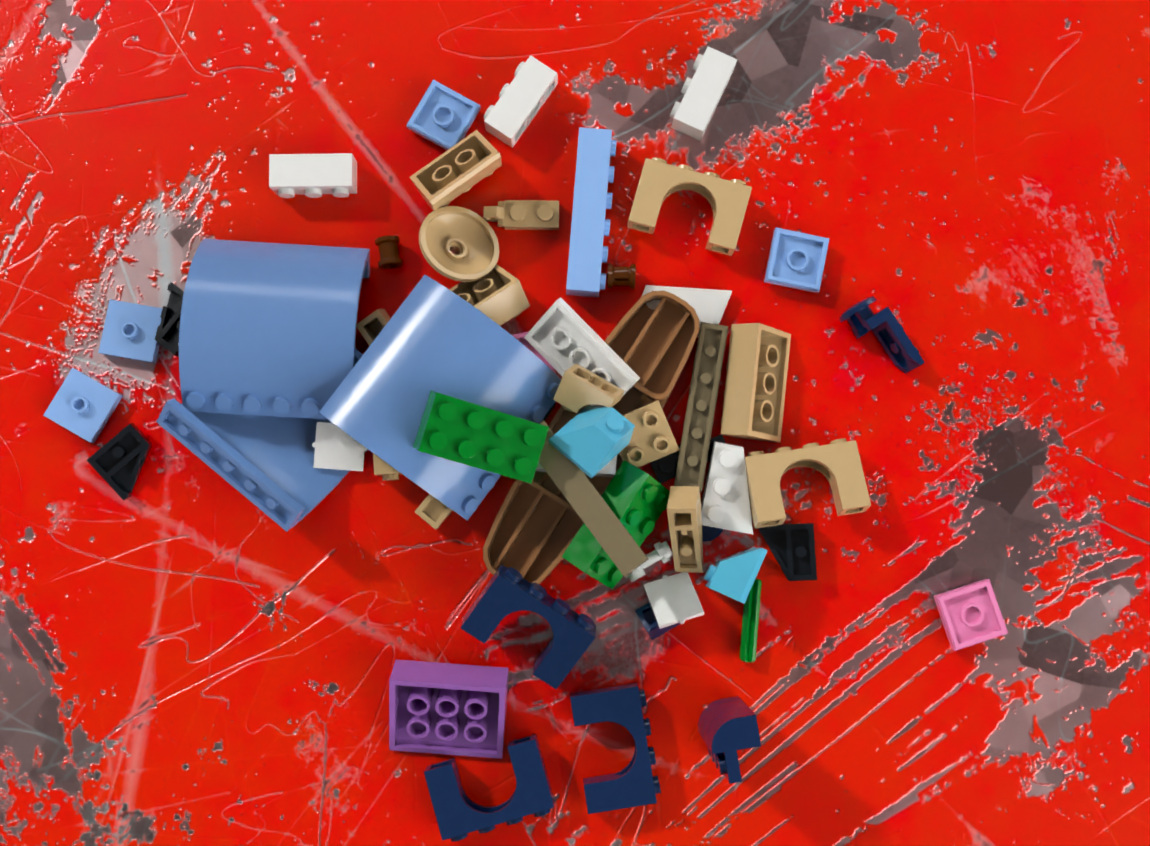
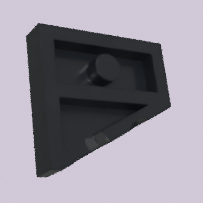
(168, 330)
(122, 459)
(793, 549)

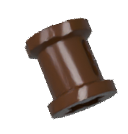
(388, 252)
(621, 276)

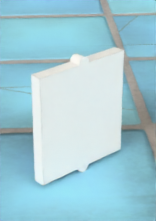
(337, 449)
(673, 599)

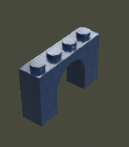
(511, 593)
(635, 782)
(460, 815)

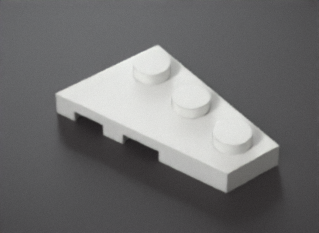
(707, 302)
(726, 493)

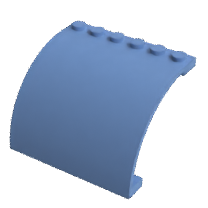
(268, 326)
(447, 348)
(259, 456)

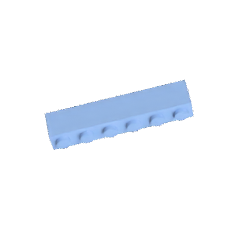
(589, 212)

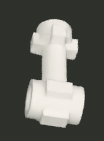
(661, 552)

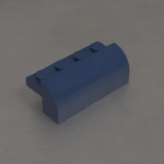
(725, 728)

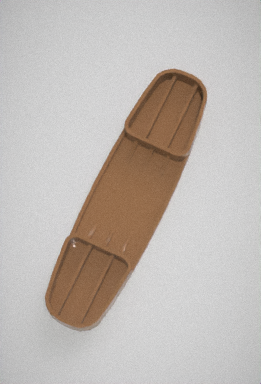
(536, 517)

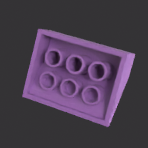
(447, 708)

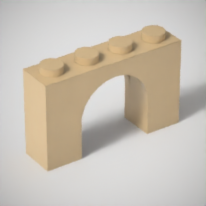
(726, 199)
(836, 461)

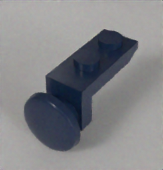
(887, 331)

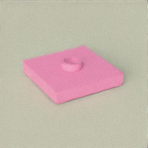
(970, 614)

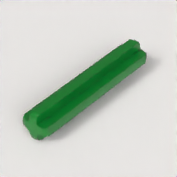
(750, 623)

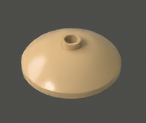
(464, 234)

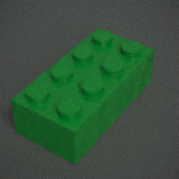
(480, 437)
(637, 503)

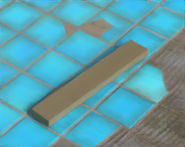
(701, 405)
(592, 508)

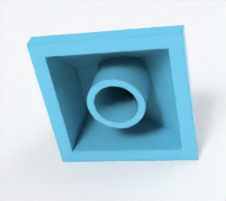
(593, 438)
(736, 573)

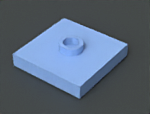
(443, 116)
(796, 260)
(131, 331)
(83, 405)

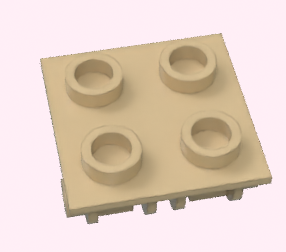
(650, 437)

